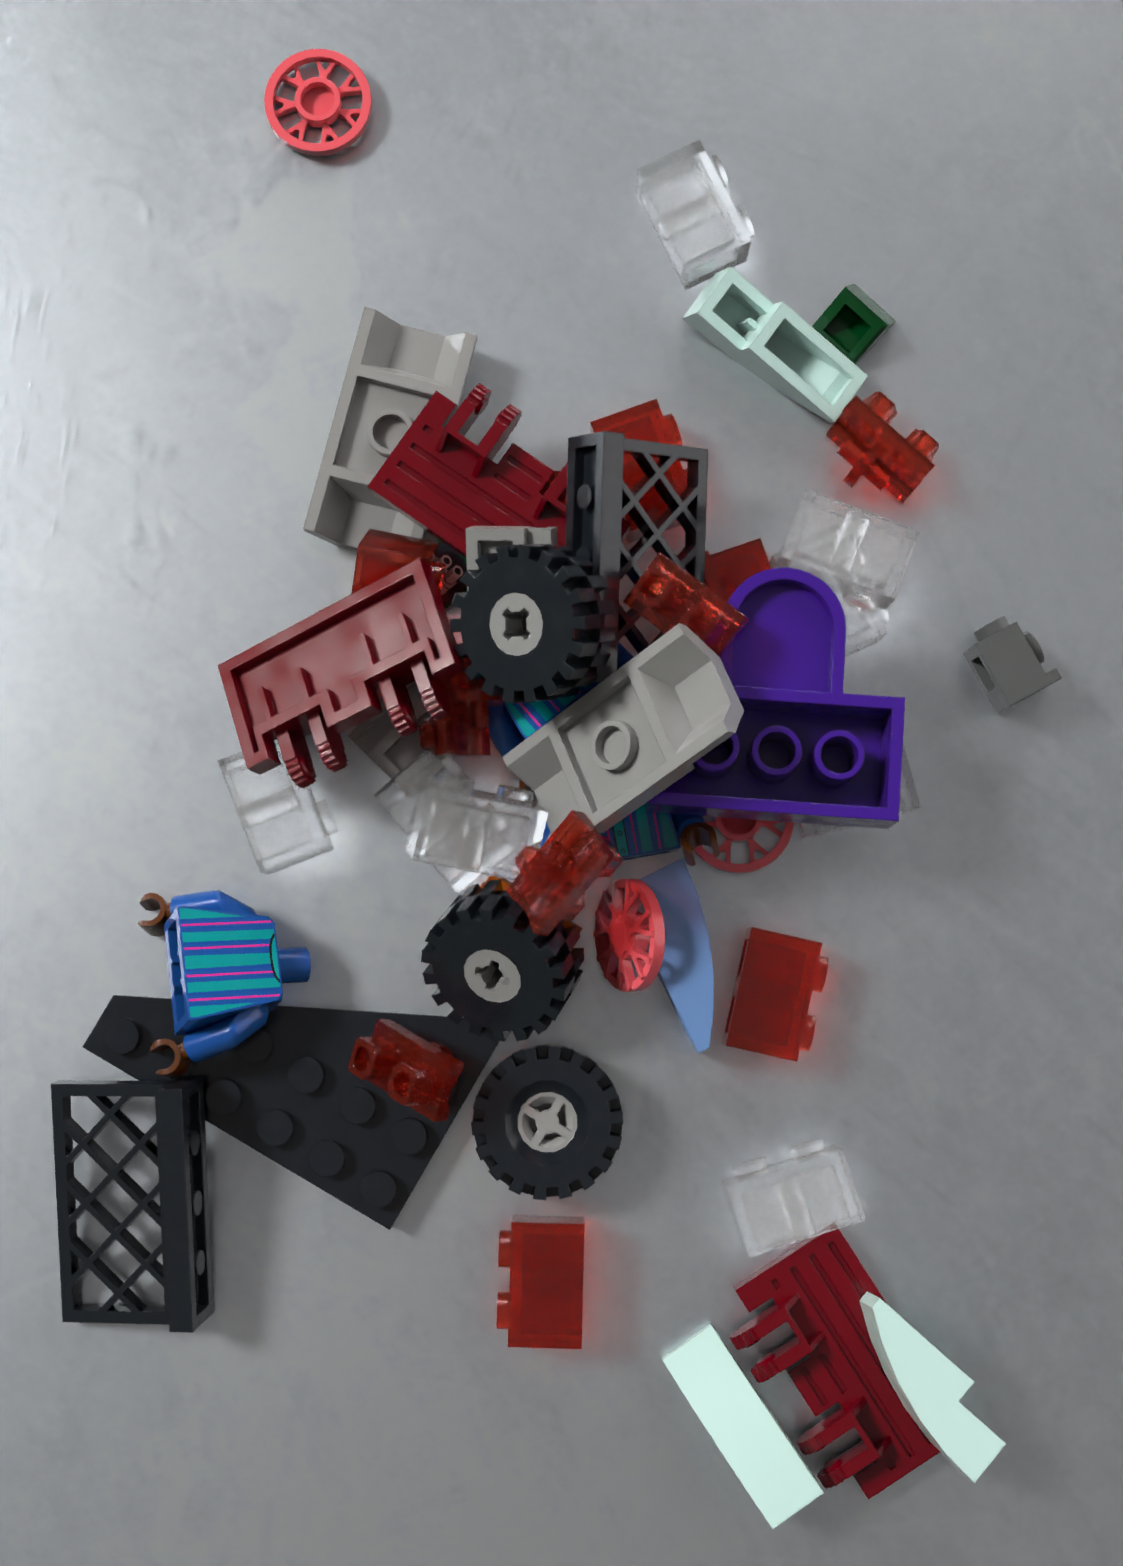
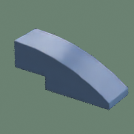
(687, 957)

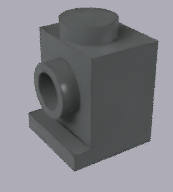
(1008, 664)

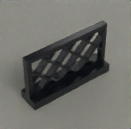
(601, 499)
(181, 1213)

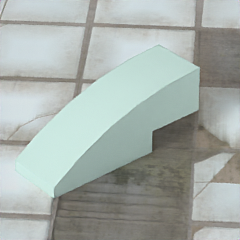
(775, 344)
(930, 1389)
(742, 1426)

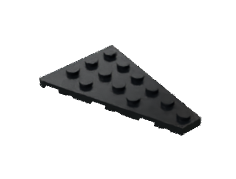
(298, 1102)

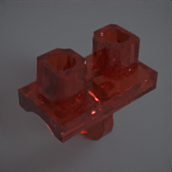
(879, 450)
(673, 596)
(467, 727)
(560, 872)
(407, 1068)

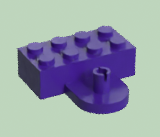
(801, 742)

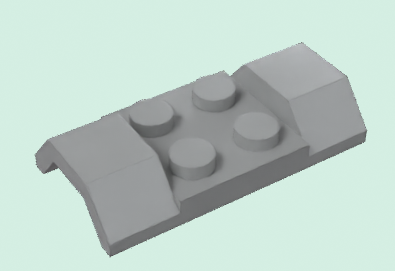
(382, 394)
(631, 733)

